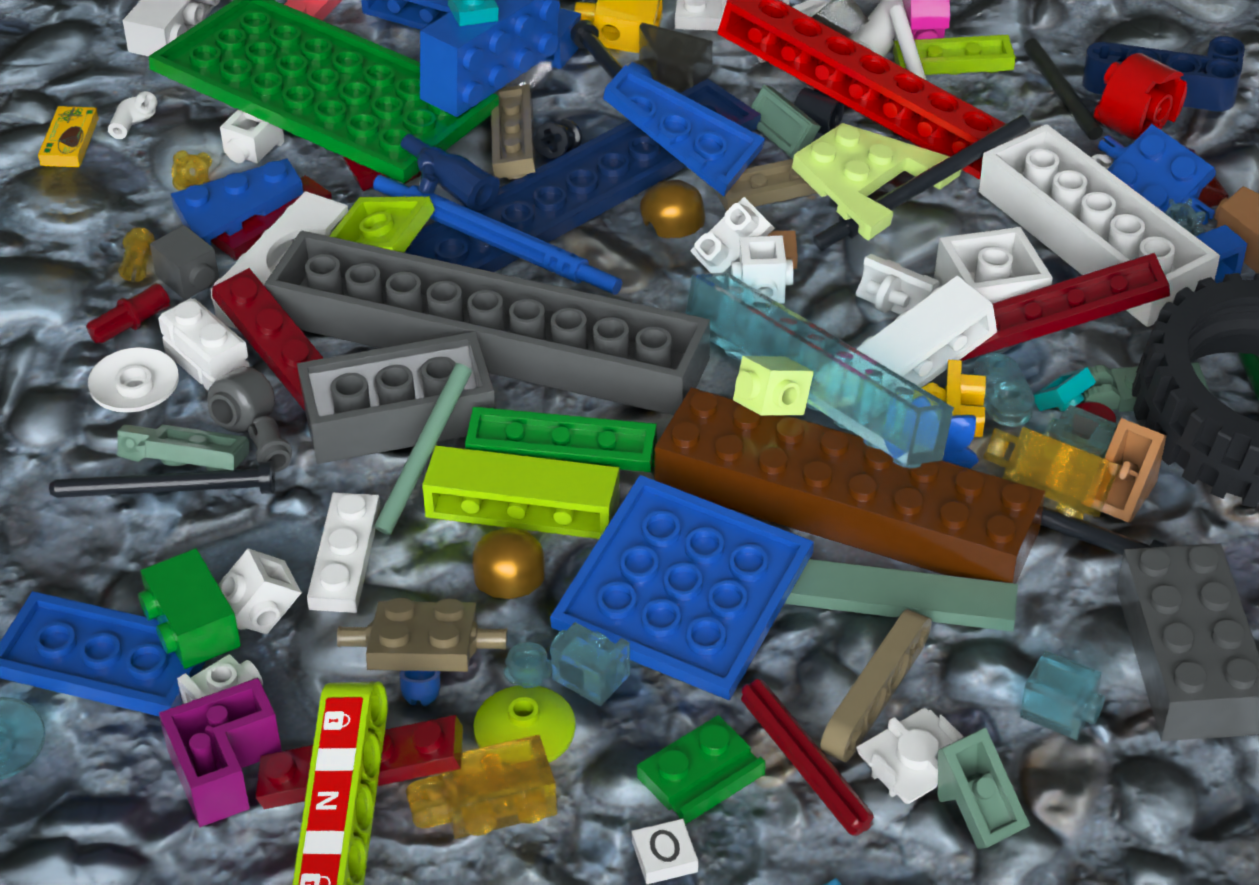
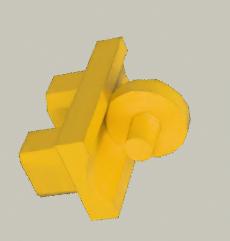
(962, 391)

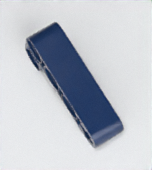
(1210, 78)

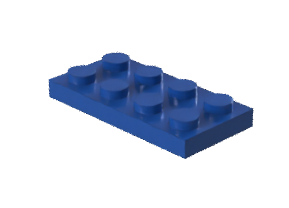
(92, 655)

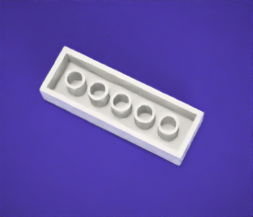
(1089, 213)

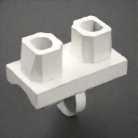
(721, 243)
(892, 285)

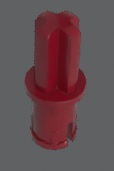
(128, 313)

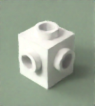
(766, 274)
(259, 590)

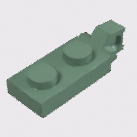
(182, 446)

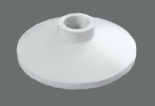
(133, 379)

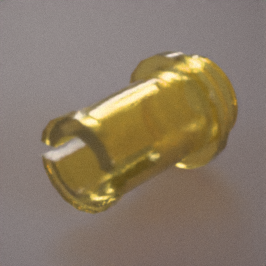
(136, 254)

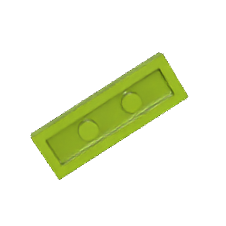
(962, 54)

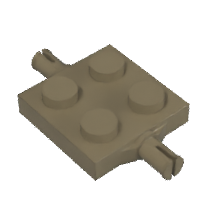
(422, 636)

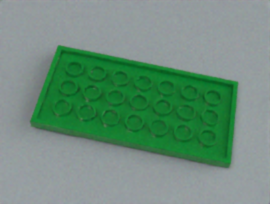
(314, 83)

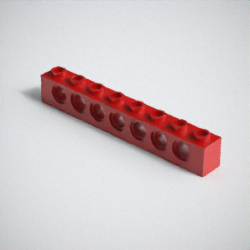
(857, 77)

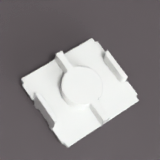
(908, 753)

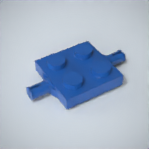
(1160, 169)

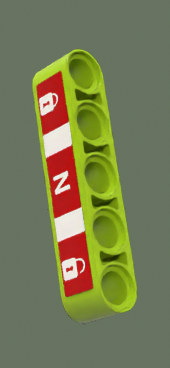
(342, 784)

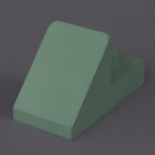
(978, 782)

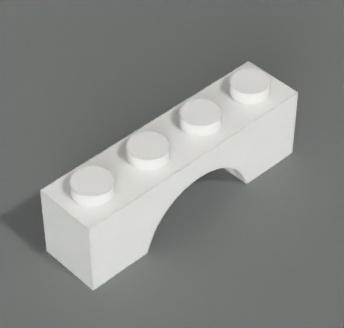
(308, 214)

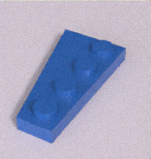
(689, 131)

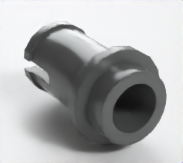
(270, 443)

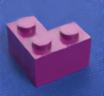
(216, 739)

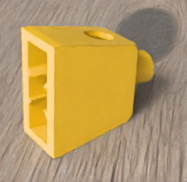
(620, 20)

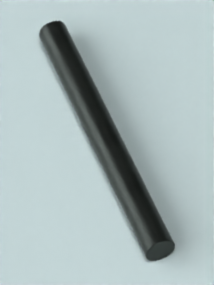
(1063, 89)

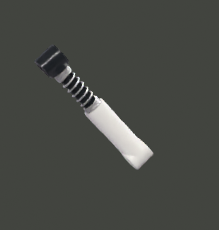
(875, 35)

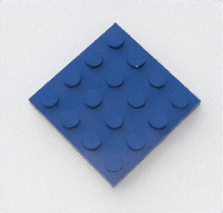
(685, 585)

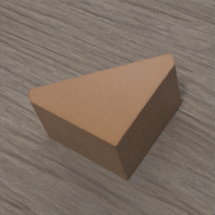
(1140, 457)

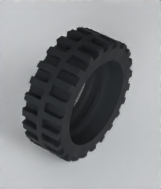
(1199, 429)

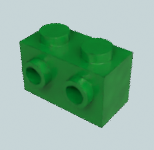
(189, 608)

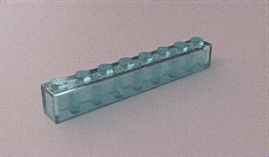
(845, 382)

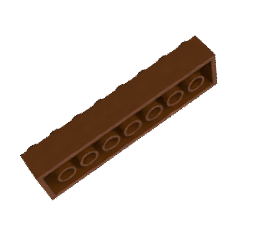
(848, 491)

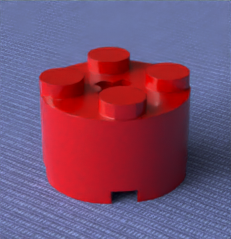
(1140, 95)

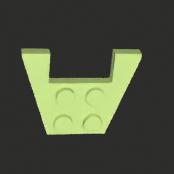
(854, 164)

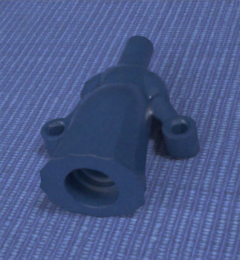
(453, 173)

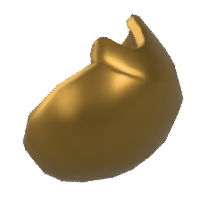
(673, 209)
(508, 563)

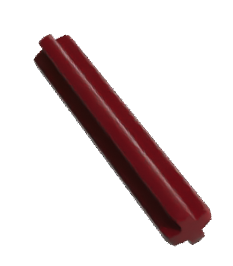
(807, 757)

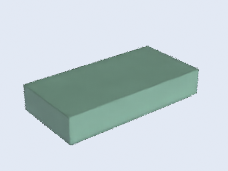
(783, 121)

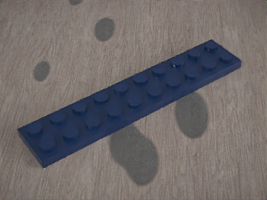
(576, 186)

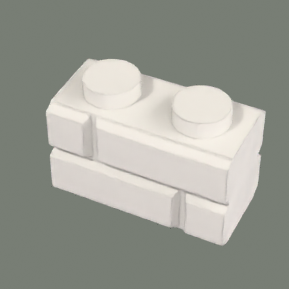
(201, 342)

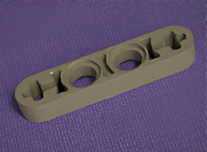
(875, 685)

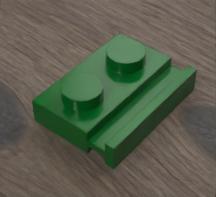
(700, 769)

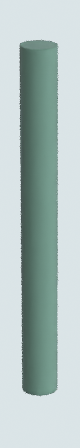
(422, 449)

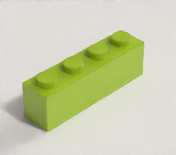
(520, 492)

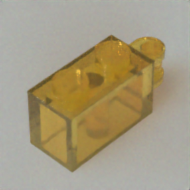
(1066, 473)
(491, 790)

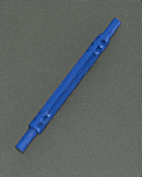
(506, 237)

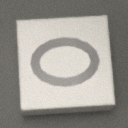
(664, 851)

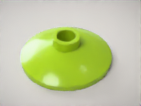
(544, 712)

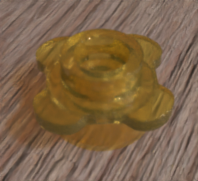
(182, 165)

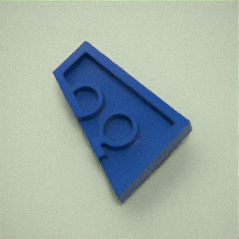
(229, 201)

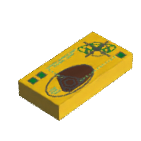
(68, 136)

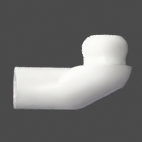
(132, 112)

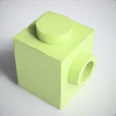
(766, 378)

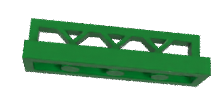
(564, 438)

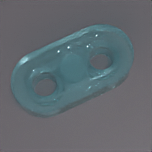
(1006, 391)

